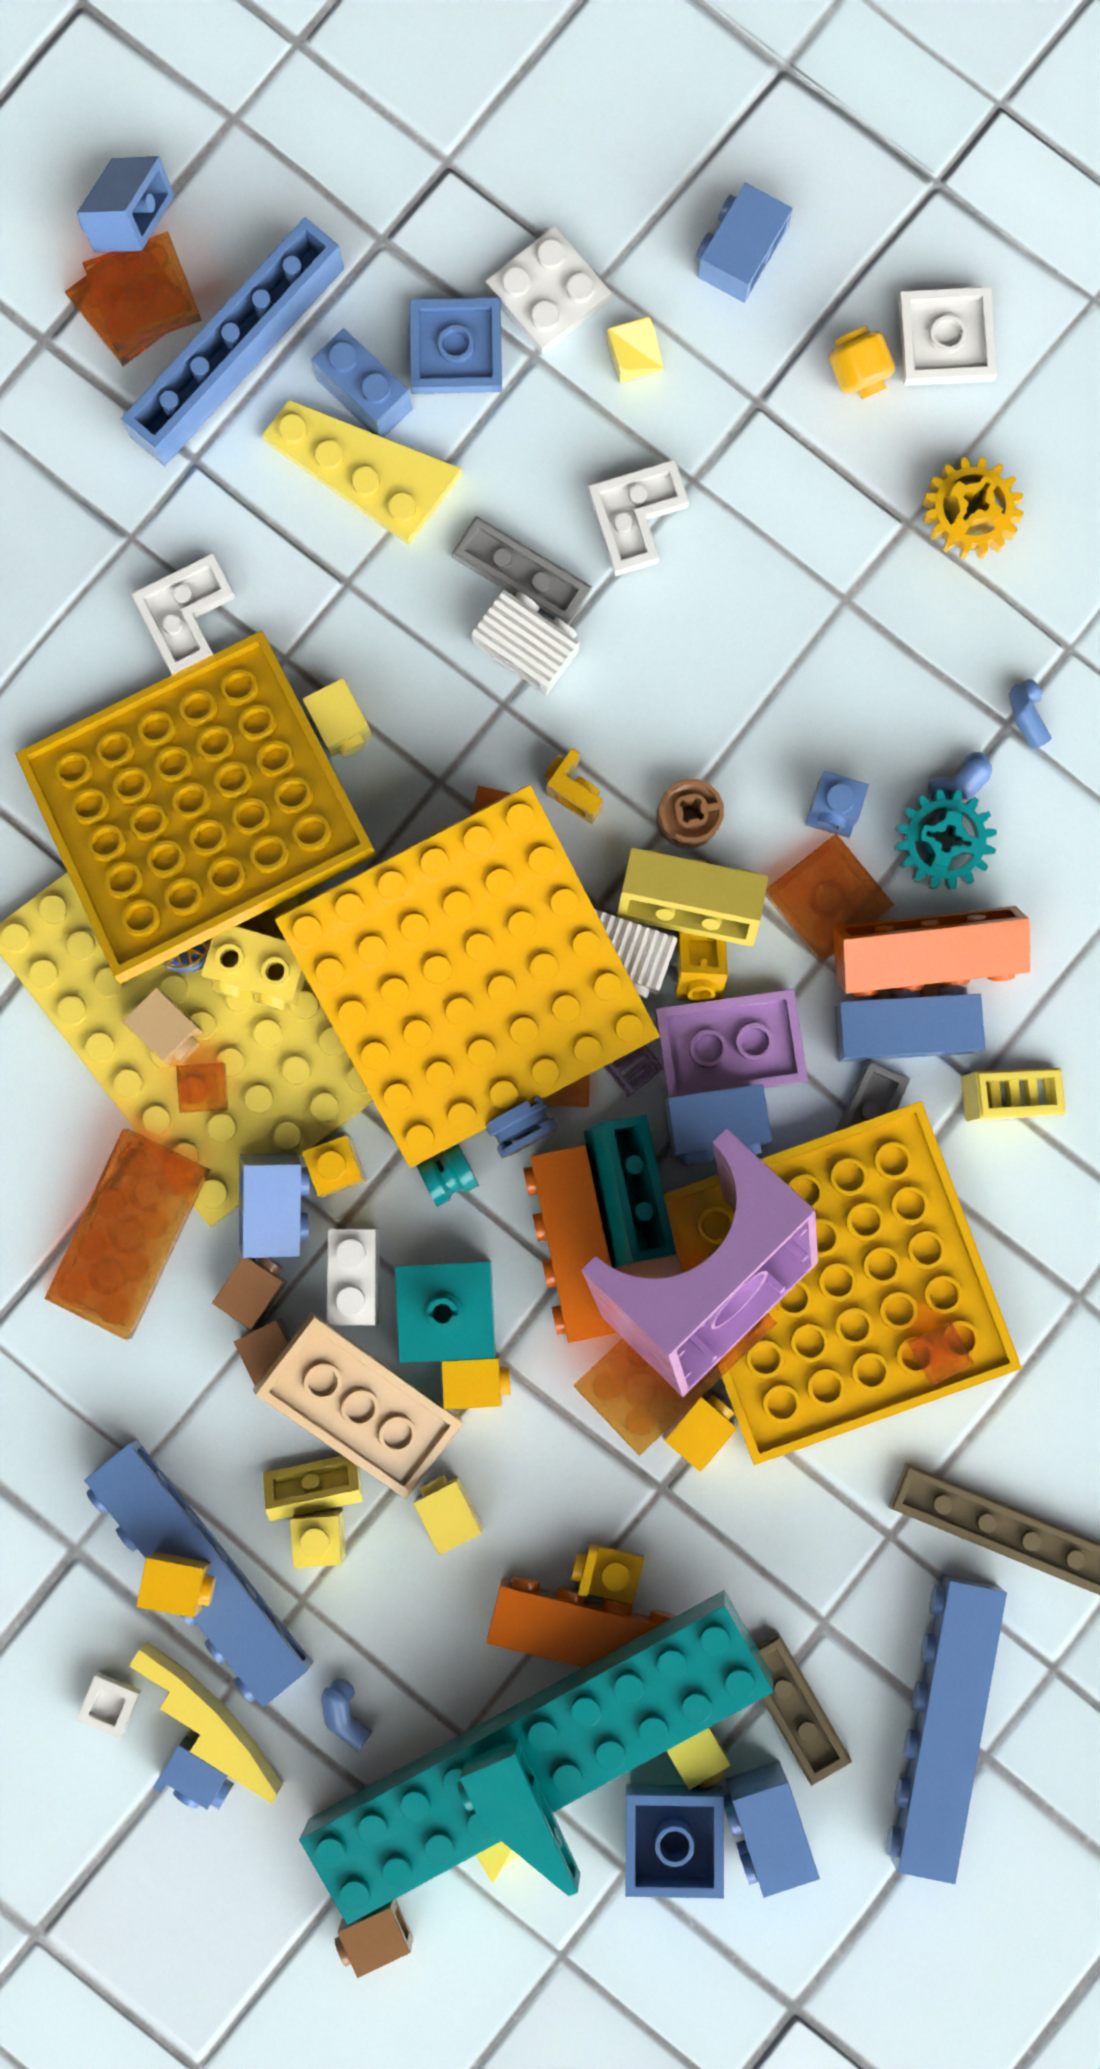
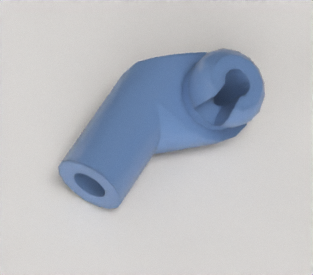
(1026, 715)
(969, 779)

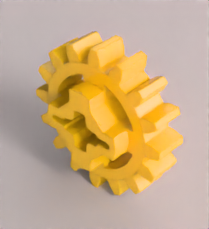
(989, 519)

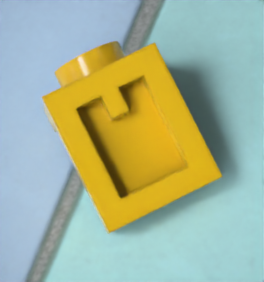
(577, 795)
(700, 968)
(607, 1573)

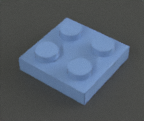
(455, 345)

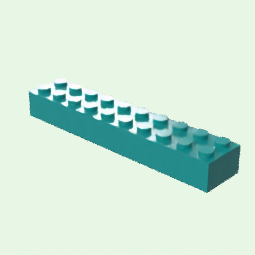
(574, 1737)

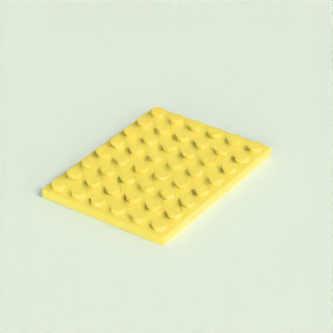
(283, 1068)

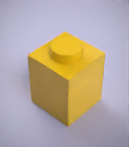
(334, 1166)
(474, 1383)
(701, 1431)
(175, 1584)

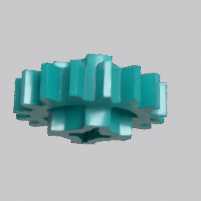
(949, 818)

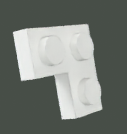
(627, 503)
(175, 602)

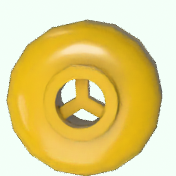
(861, 362)

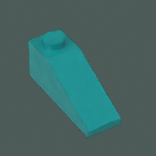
(516, 1811)

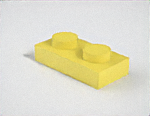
(311, 1487)

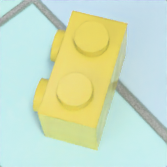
(255, 965)

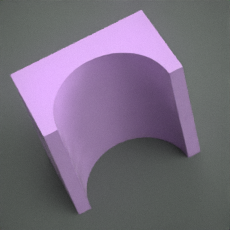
(697, 1317)

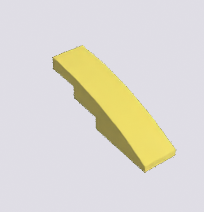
(222, 1738)

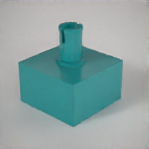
(445, 1312)

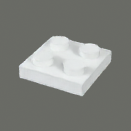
(548, 290)
(947, 336)

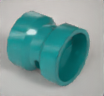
(447, 1175)

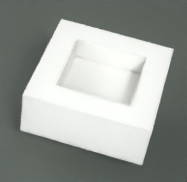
(108, 1705)

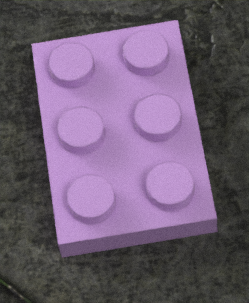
(731, 1043)

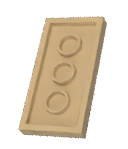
(358, 1406)

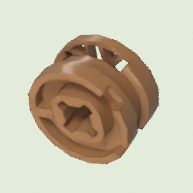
(689, 813)

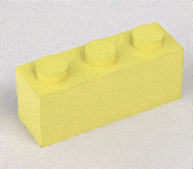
(692, 896)

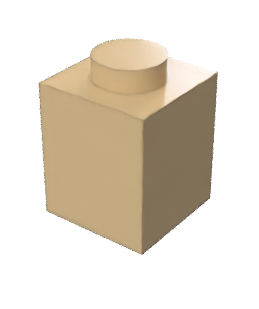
(164, 1027)

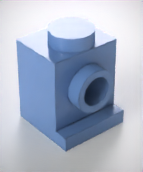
(836, 804)
(193, 1778)

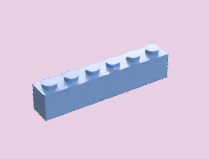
(234, 341)
(238, 1621)
(947, 1728)

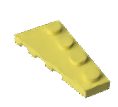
(370, 472)

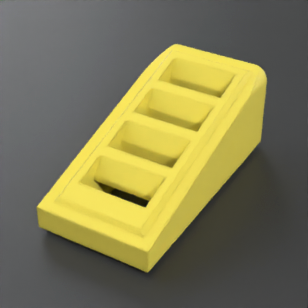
(983, 1094)

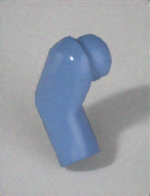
(338, 1714)

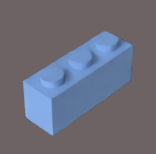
(910, 1025)

